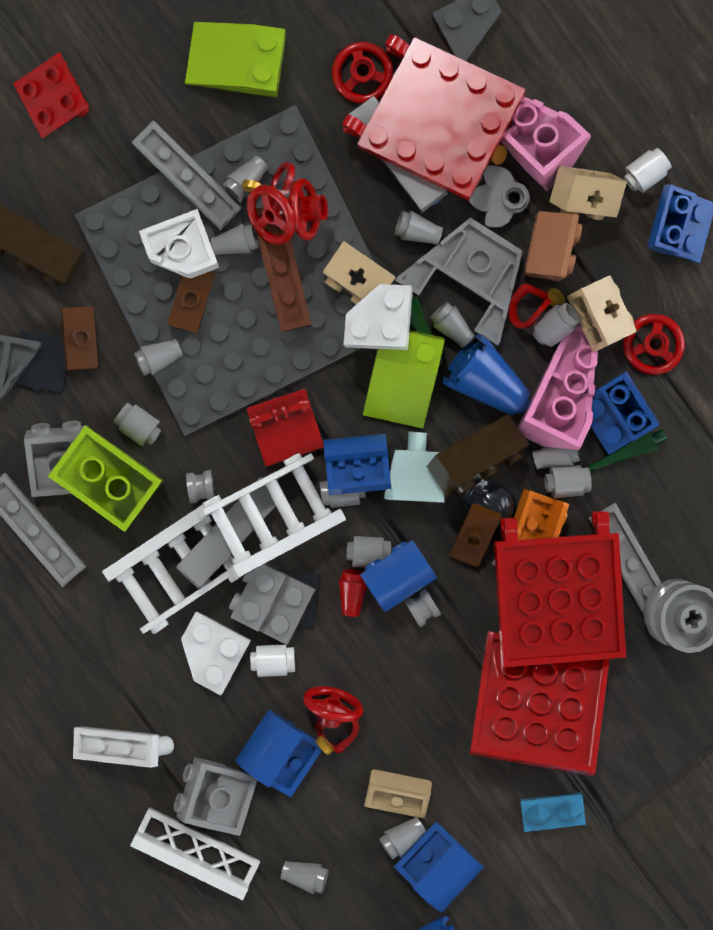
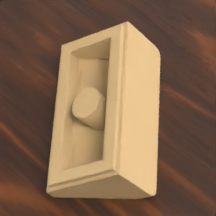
(398, 793)

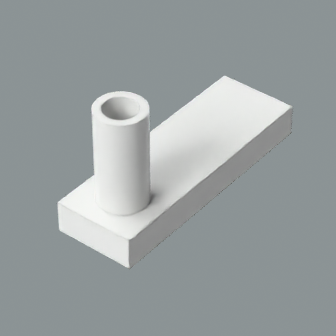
(120, 746)

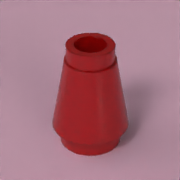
(352, 592)

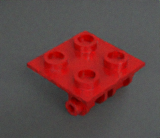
(51, 95)
(285, 427)

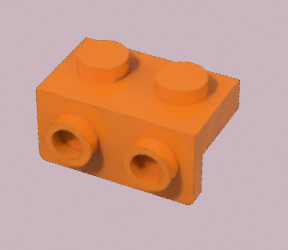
(539, 515)

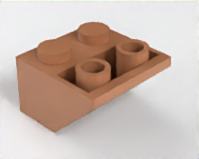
(551, 246)

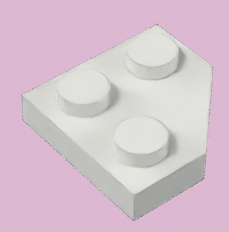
(180, 245)
(380, 319)
(212, 651)

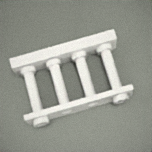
(270, 545)
(149, 555)

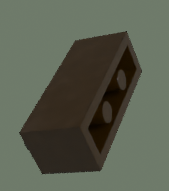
(38, 248)
(478, 456)

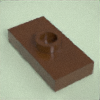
(191, 302)
(79, 338)
(475, 535)

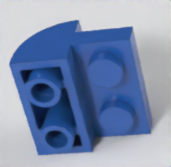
(681, 224)
(620, 413)
(357, 464)
(398, 575)
(278, 753)
(438, 867)

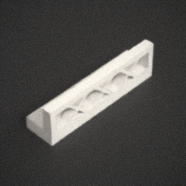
(190, 864)

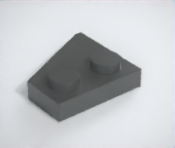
(466, 24)
(14, 358)

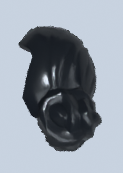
(493, 497)

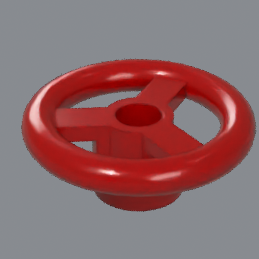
(361, 61)
(311, 208)
(275, 212)
(671, 359)
(331, 710)

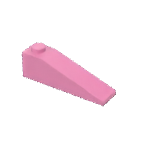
(544, 140)
(563, 399)

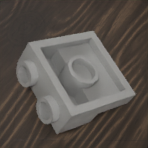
(43, 451)
(271, 602)
(215, 796)

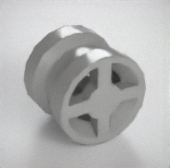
(200, 486)
(422, 607)

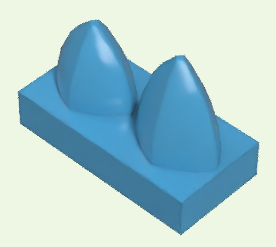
(552, 812)

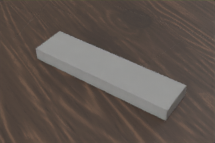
(187, 175)
(420, 190)
(37, 533)
(213, 549)
(635, 566)

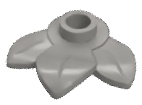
(494, 196)

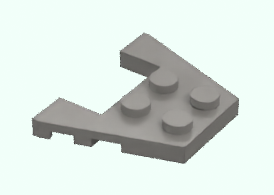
(479, 263)

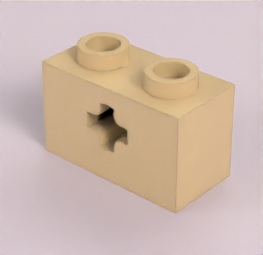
(587, 192)
(351, 260)
(602, 313)

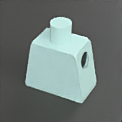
(410, 475)

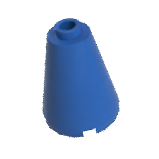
(487, 377)

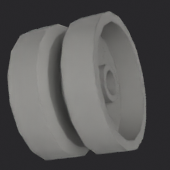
(680, 615)

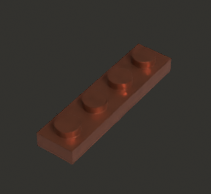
(284, 281)

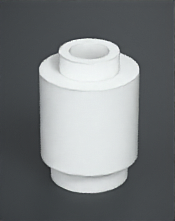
(647, 170)
(273, 660)

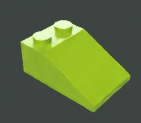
(236, 57)
(404, 380)
(105, 478)

